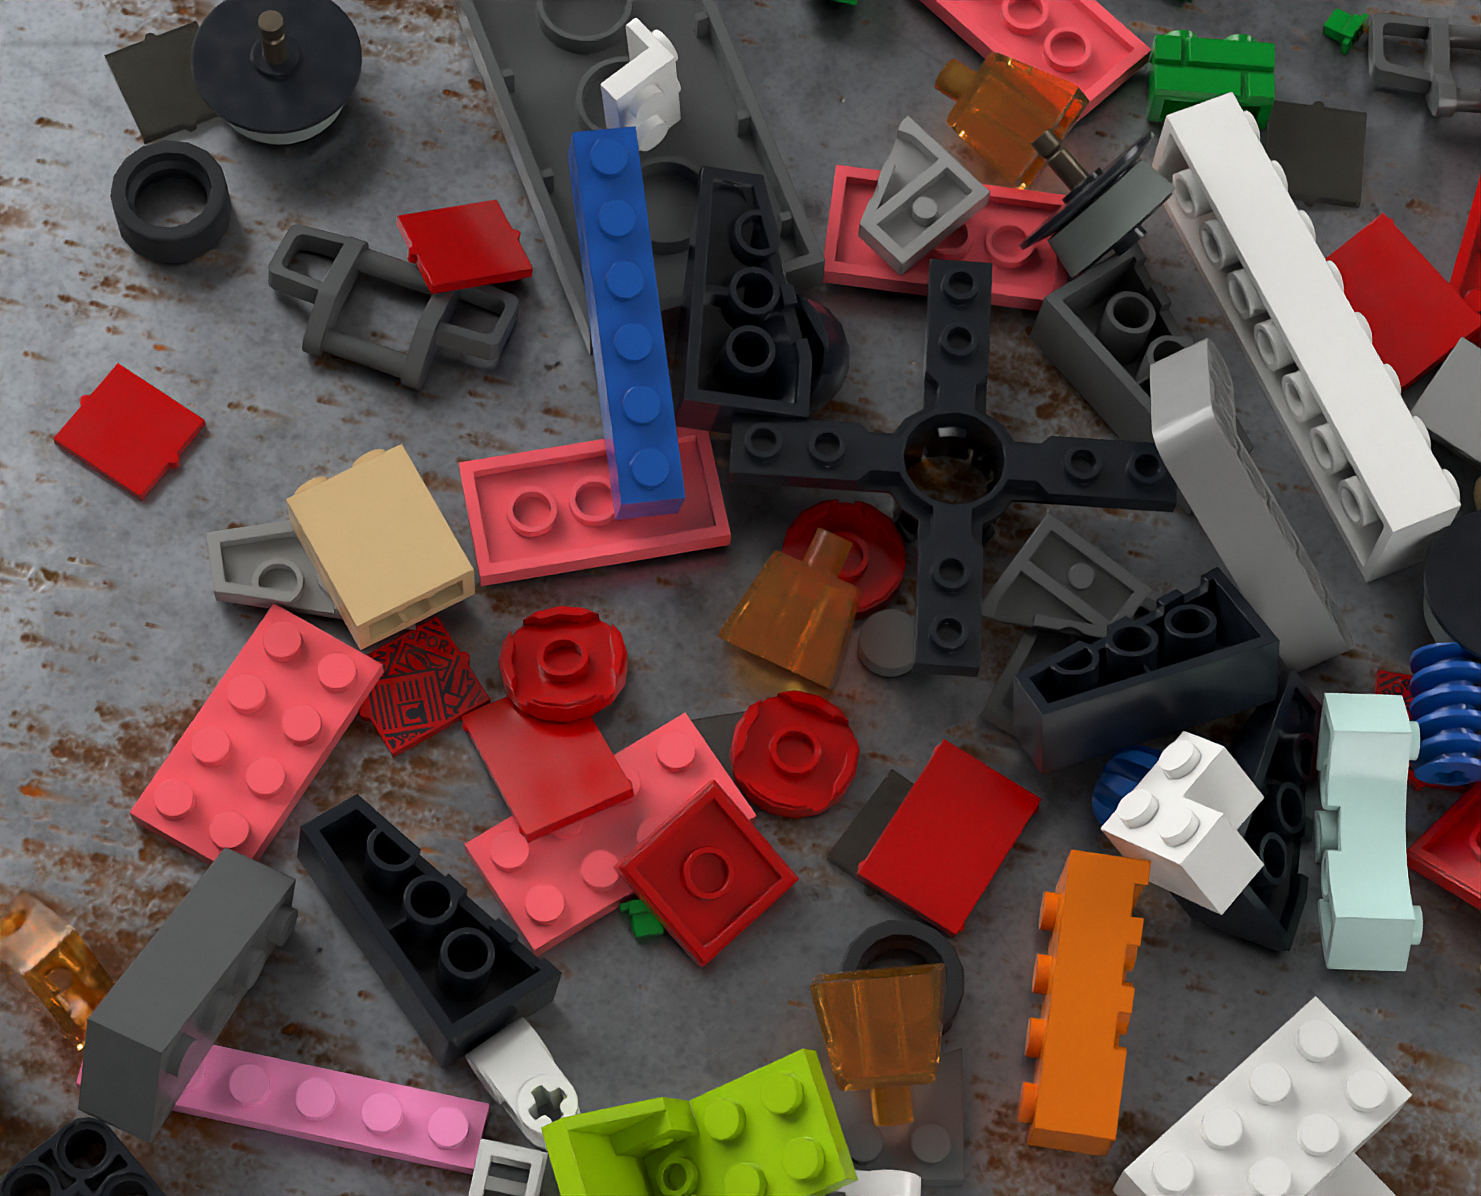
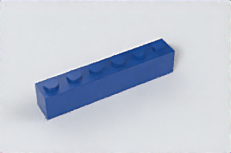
(625, 323)

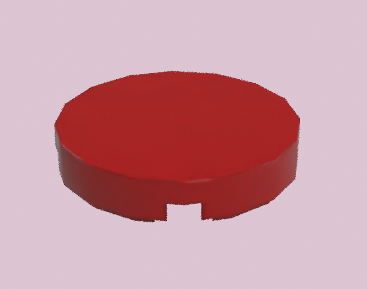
(877, 552)
(563, 664)
(794, 754)

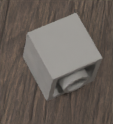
(1453, 403)

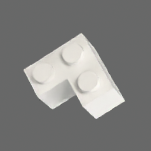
(1188, 823)

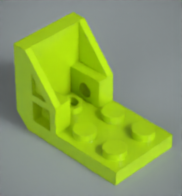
(746, 1138)

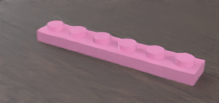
(336, 1108)

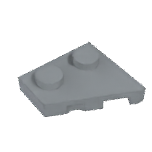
(918, 199)

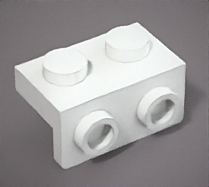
(645, 88)

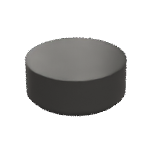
(887, 643)

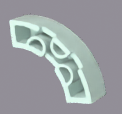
(1362, 835)

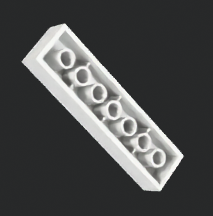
(1304, 338)

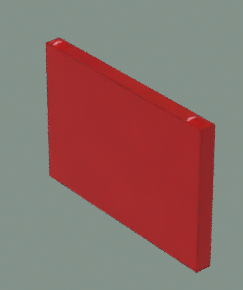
(1404, 299)
(546, 768)
(948, 838)

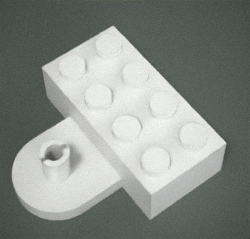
(1279, 1121)

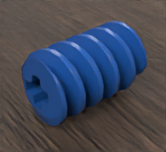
(1447, 714)

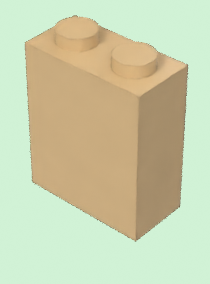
(380, 545)

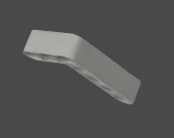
(1203, 453)

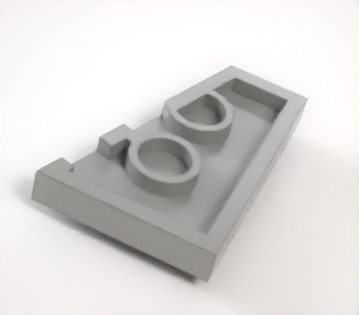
(267, 567)

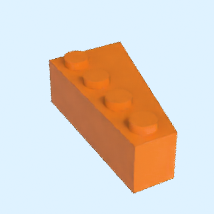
(1083, 1003)

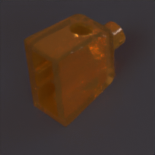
(1006, 110)
(799, 611)
(39, 942)
(883, 1032)

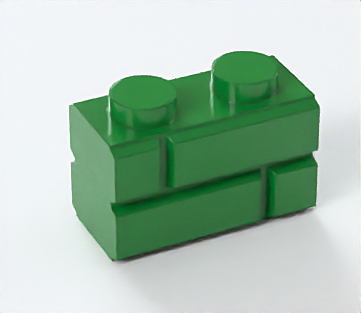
(1196, 69)

